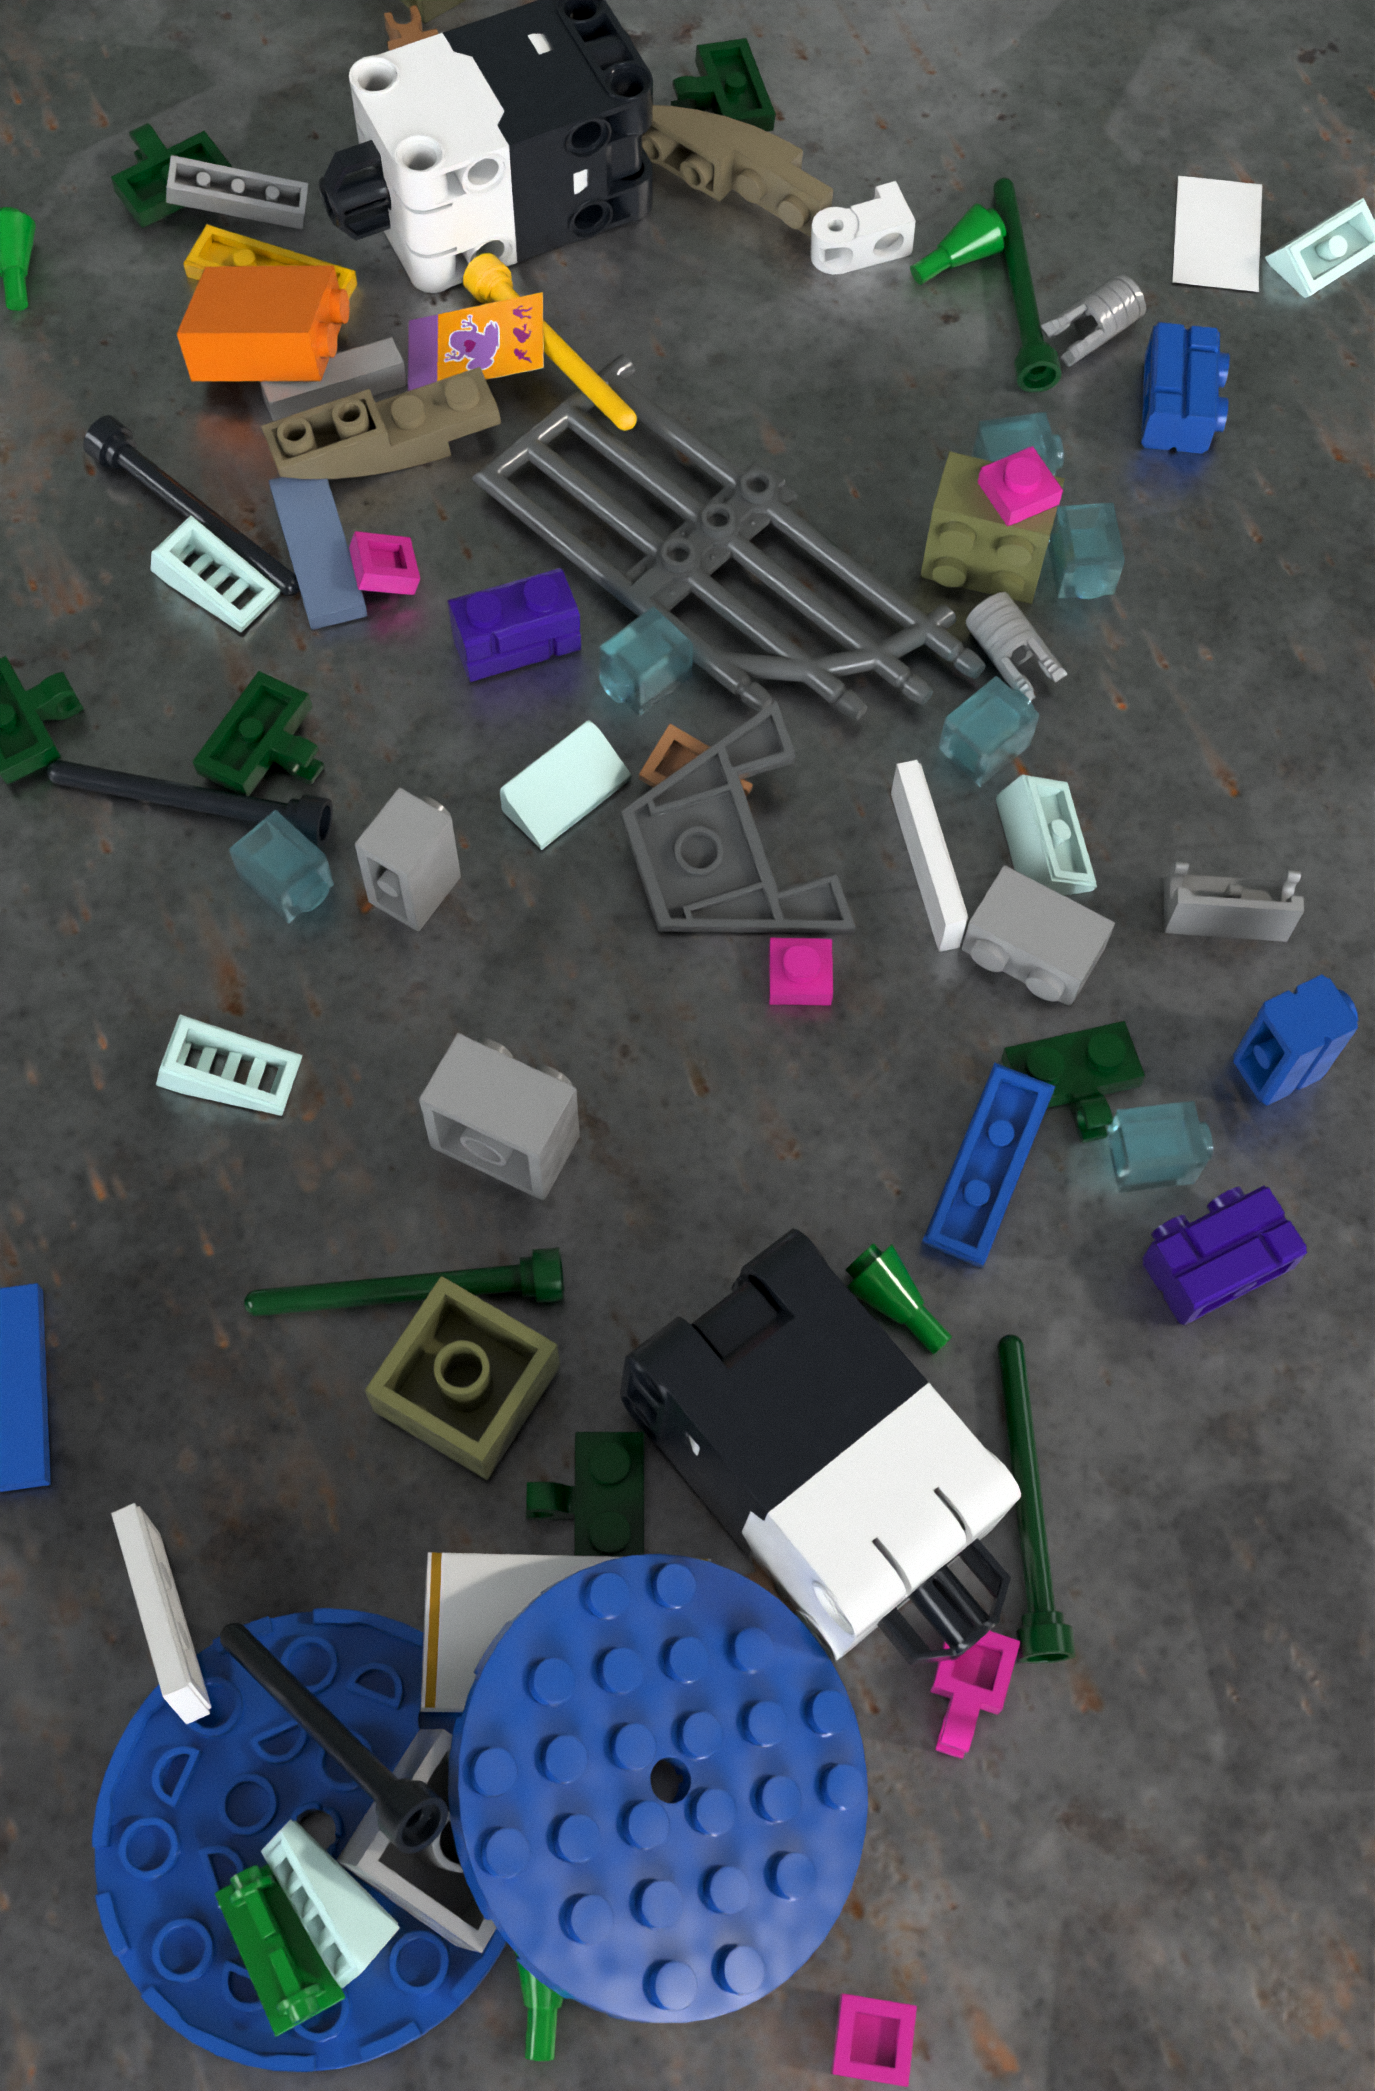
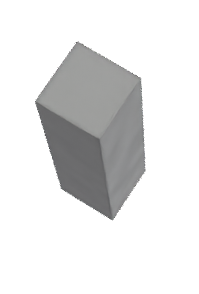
(236, 192)
(366, 367)

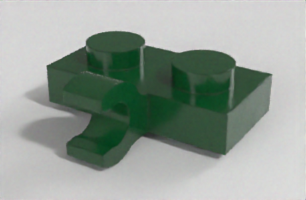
(727, 84)
(145, 183)
(257, 734)
(23, 736)
(1083, 1070)
(604, 1497)

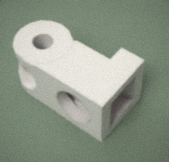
(863, 233)

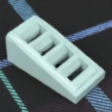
(196, 538)
(214, 1040)
(332, 1906)

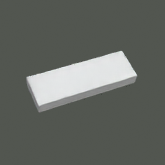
(929, 856)
(161, 1614)

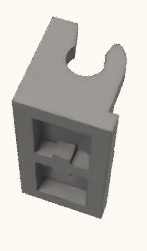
(1231, 905)

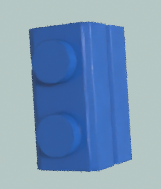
(1183, 388)
(1295, 1039)

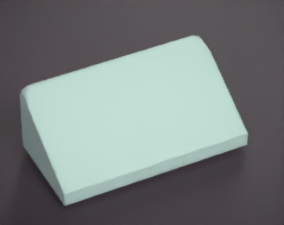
(1326, 249)
(564, 785)
(1045, 834)

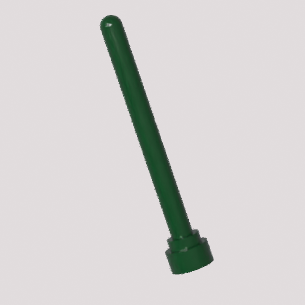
(1037, 362)
(534, 1276)
(1043, 1630)

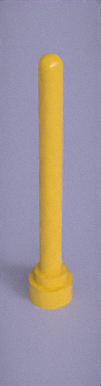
(491, 282)

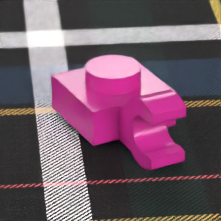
(973, 1683)

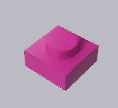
(1020, 486)
(384, 563)
(800, 971)
(874, 2040)

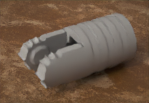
(1099, 316)
(1010, 641)

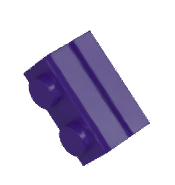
(515, 624)
(1222, 1253)

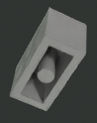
(409, 858)
(1036, 936)

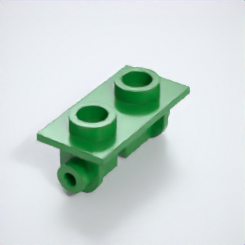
(276, 1950)

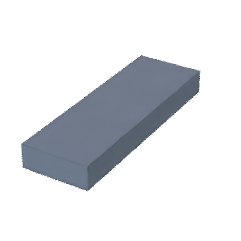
(317, 551)

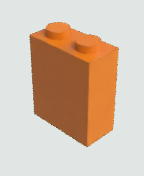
(263, 323)

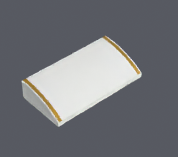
(467, 1607)

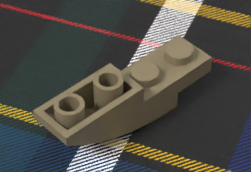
(727, 154)
(384, 436)

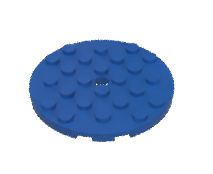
(206, 1797)
(555, 1808)

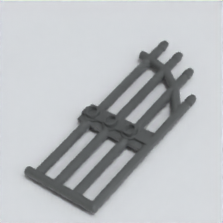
(706, 542)

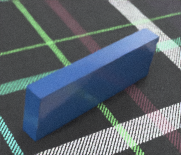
(988, 1165)
(23, 1390)

